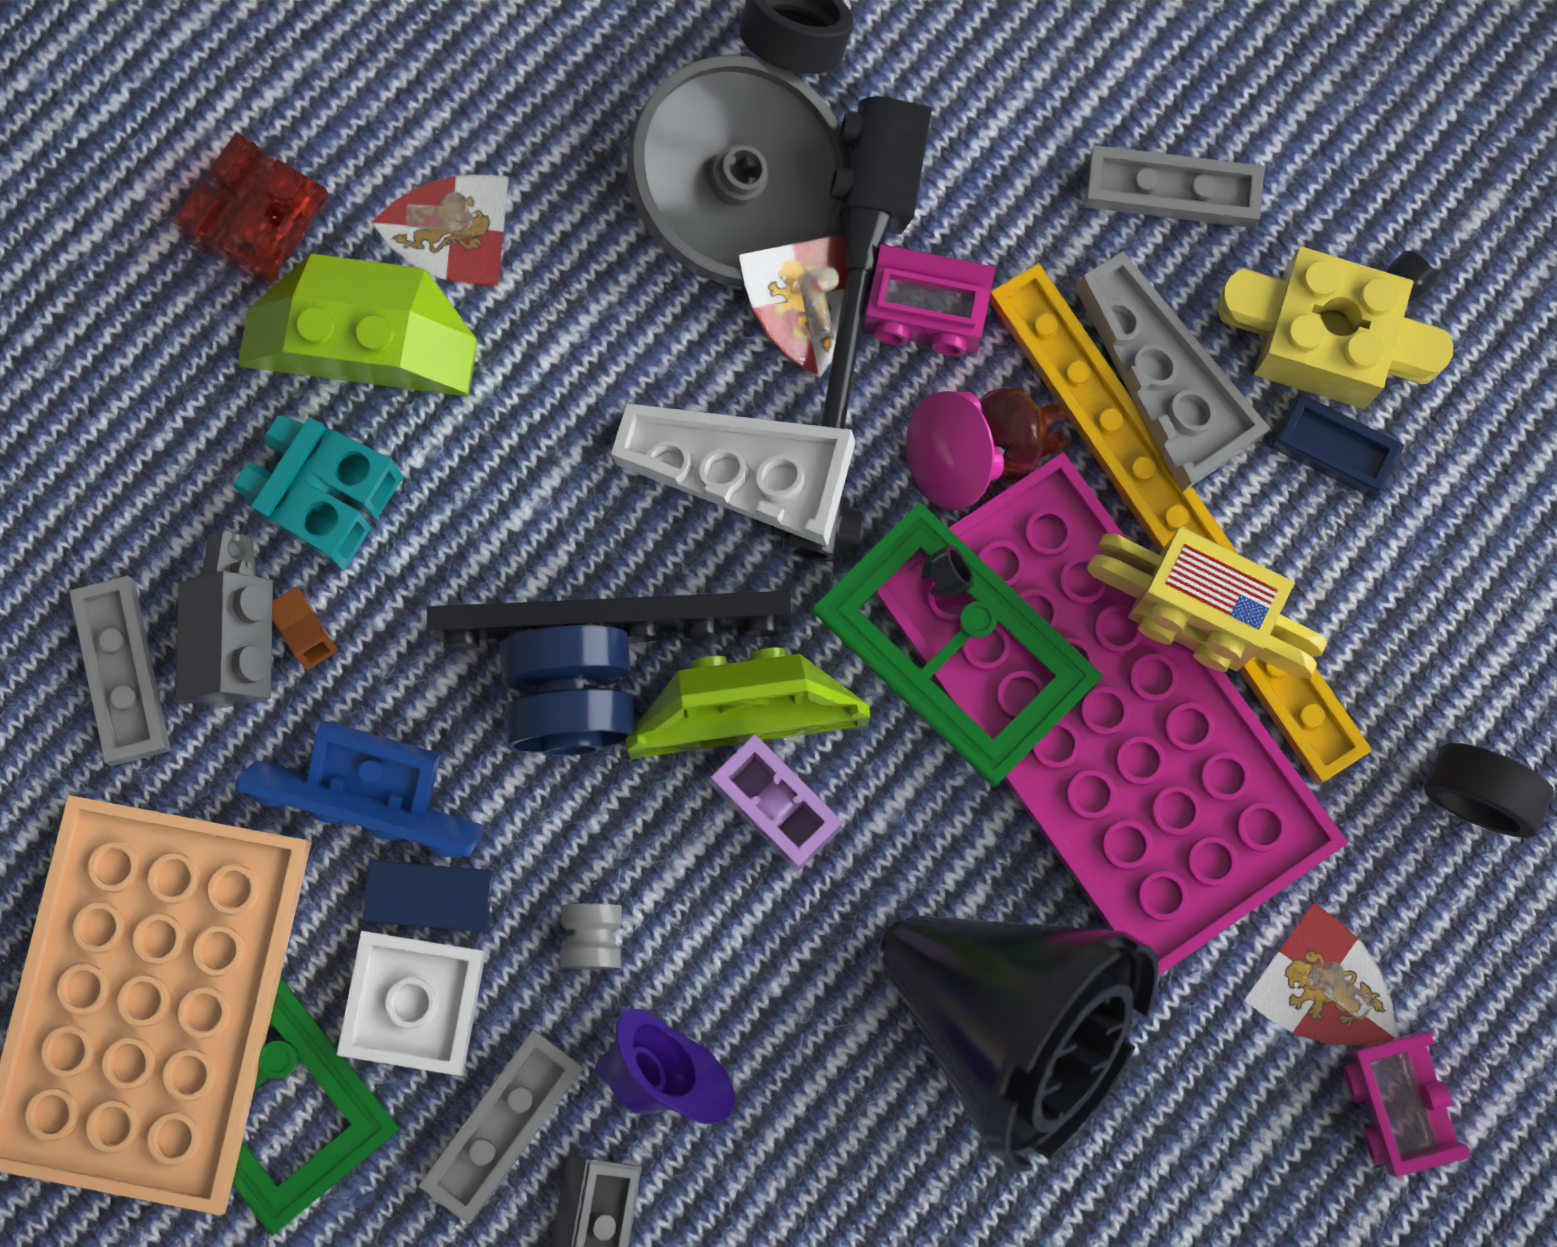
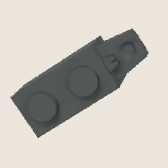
(225, 628)

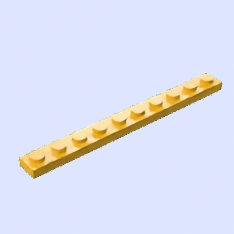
(1126, 451)

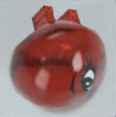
(1021, 430)

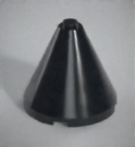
(1023, 1020)

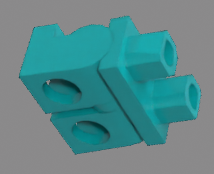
(311, 480)

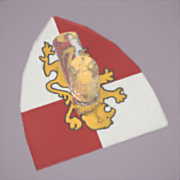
(450, 227)
(799, 297)
(1325, 986)

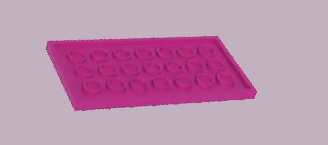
(1161, 774)

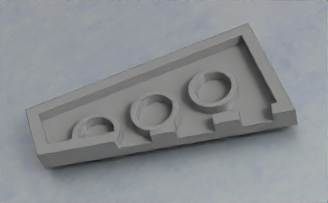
(1173, 380)

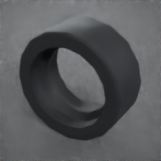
(797, 33)
(1489, 789)

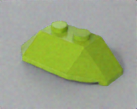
(361, 327)
(731, 702)

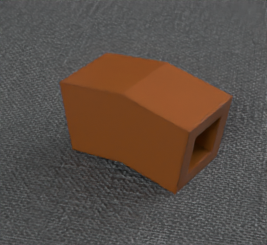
(302, 628)

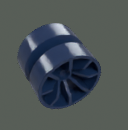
(566, 672)

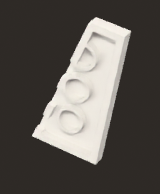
(750, 465)

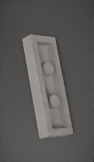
(1174, 186)
(119, 671)
(501, 1127)

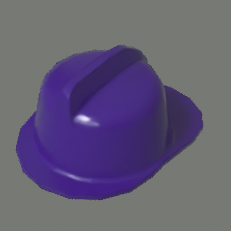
(663, 1070)

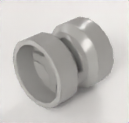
(591, 936)

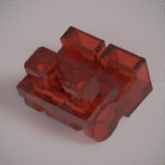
(252, 212)

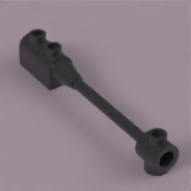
(876, 198)

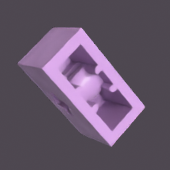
(776, 803)

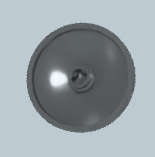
(734, 164)

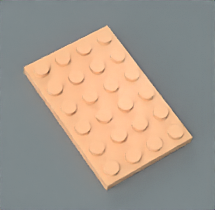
(146, 1003)

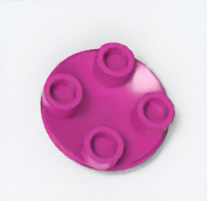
(952, 450)

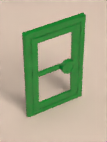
(993, 603)
(369, 1119)

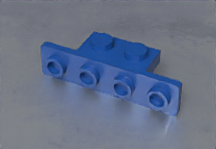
(366, 784)

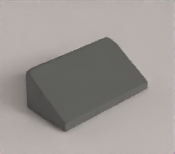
(595, 1203)

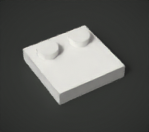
(411, 1003)

